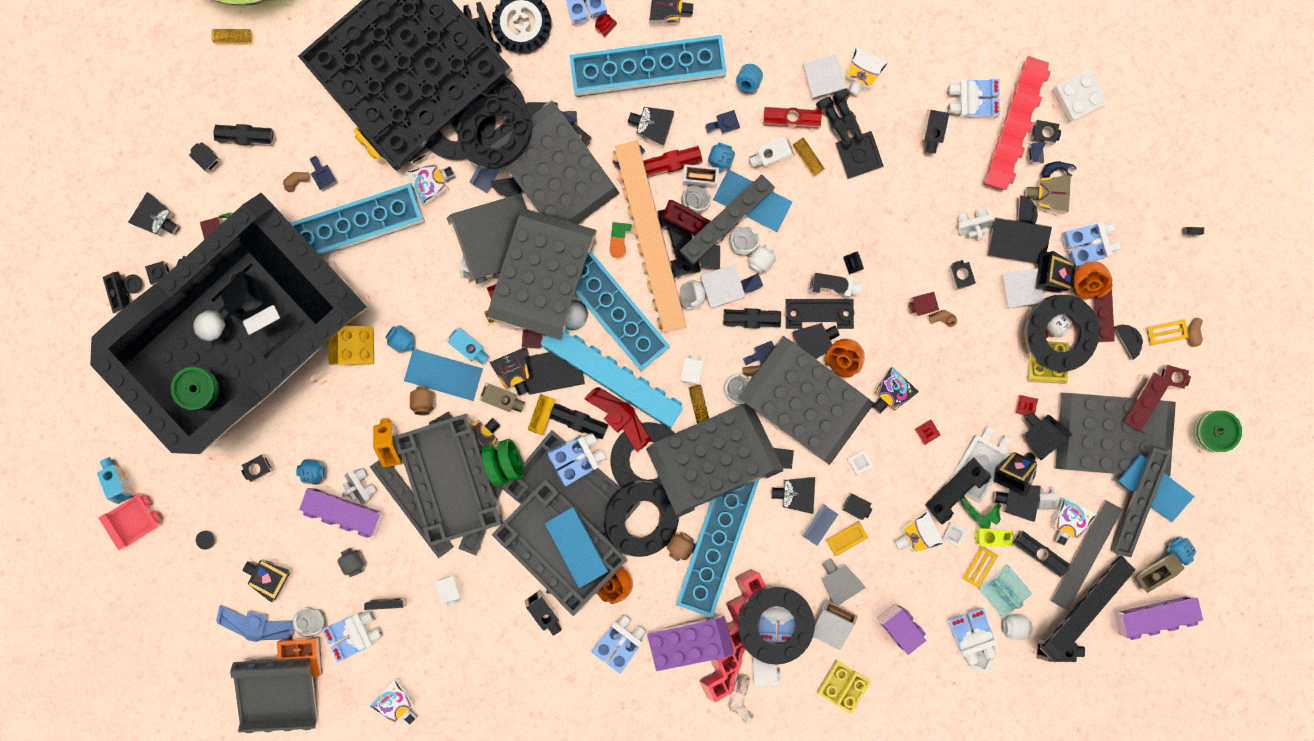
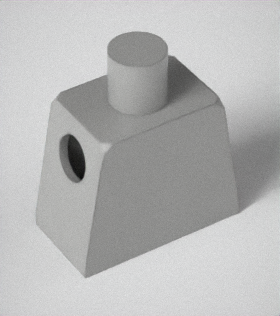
(840, 582)

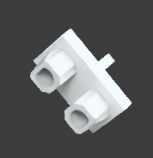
(976, 226)
(361, 492)

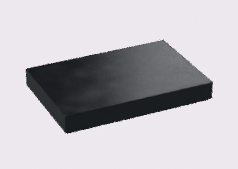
(1018, 240)
(552, 374)

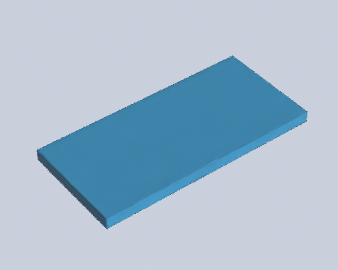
(768, 213)
(443, 374)
(1170, 496)
(576, 547)

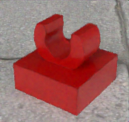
(1026, 405)
(927, 432)

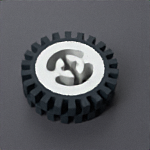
(526, 40)

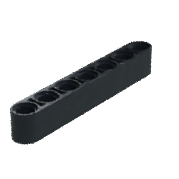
(1087, 609)

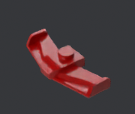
(619, 416)

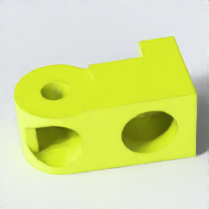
(993, 537)

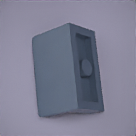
(482, 178)
(819, 524)

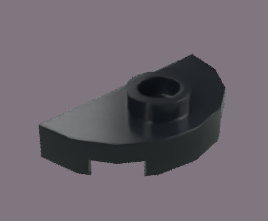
(506, 187)
(1027, 210)
(1131, 339)

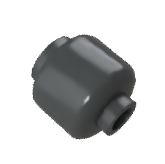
(351, 562)

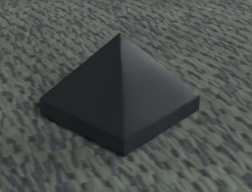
(853, 262)

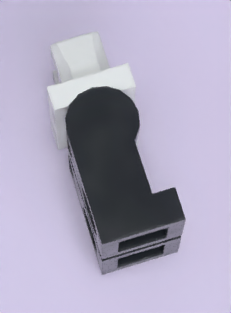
(835, 285)

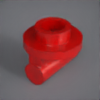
(605, 24)

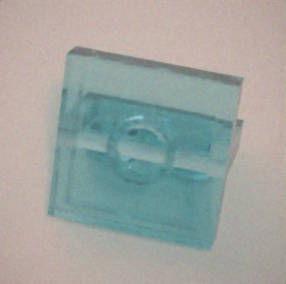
(1005, 591)

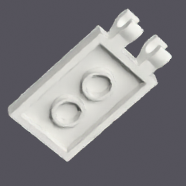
(988, 456)

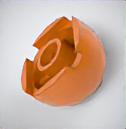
(1092, 280)
(845, 357)
(617, 588)

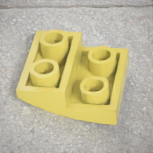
(1040, 374)
(843, 686)

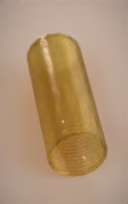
(229, 34)
(808, 154)
(698, 407)

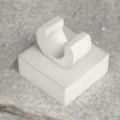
(1048, 500)

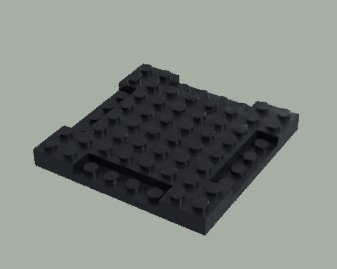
(404, 70)

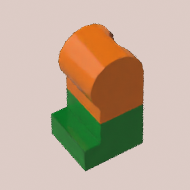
(617, 240)

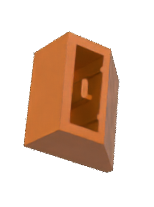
(301, 649)

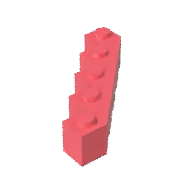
(1017, 123)
(721, 682)

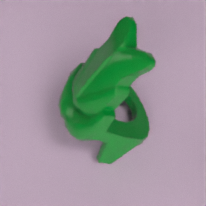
(985, 521)

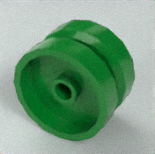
(206, 391)
(1223, 421)
(502, 462)

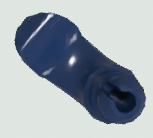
(1051, 167)

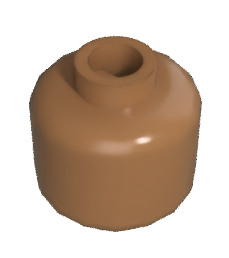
(421, 400)
(680, 546)

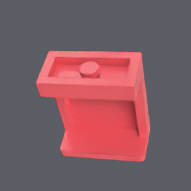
(130, 521)

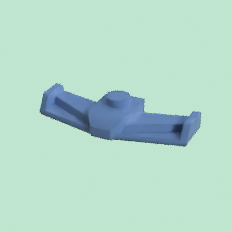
(254, 625)

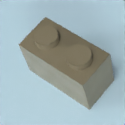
(1160, 572)

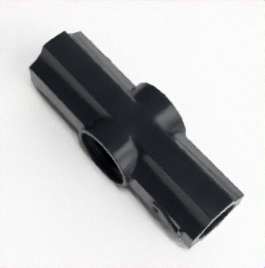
(243, 134)
(752, 318)
(578, 421)
(1050, 561)

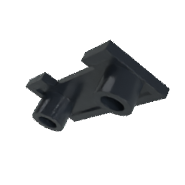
(679, 239)
(819, 311)
(956, 488)

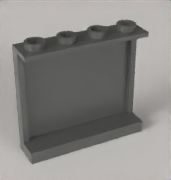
(486, 235)
(275, 695)

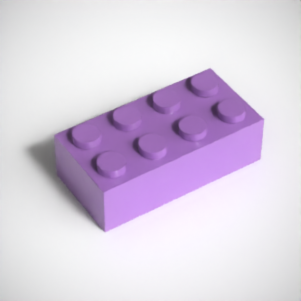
(341, 511)
(1159, 616)
(901, 628)
(690, 643)

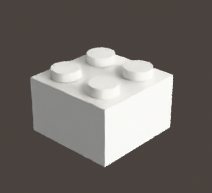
(1080, 95)

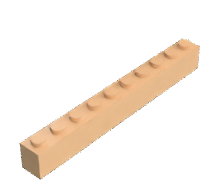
(650, 235)

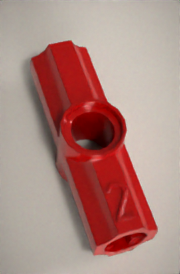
(806, 117)
(673, 160)

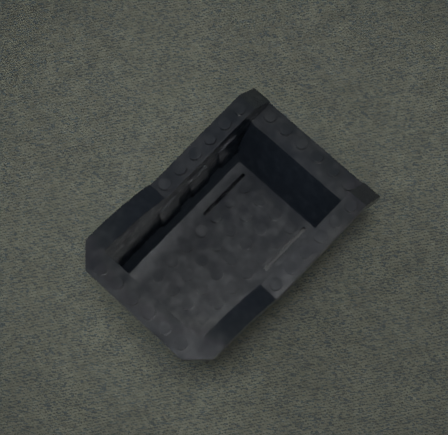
(156, 336)

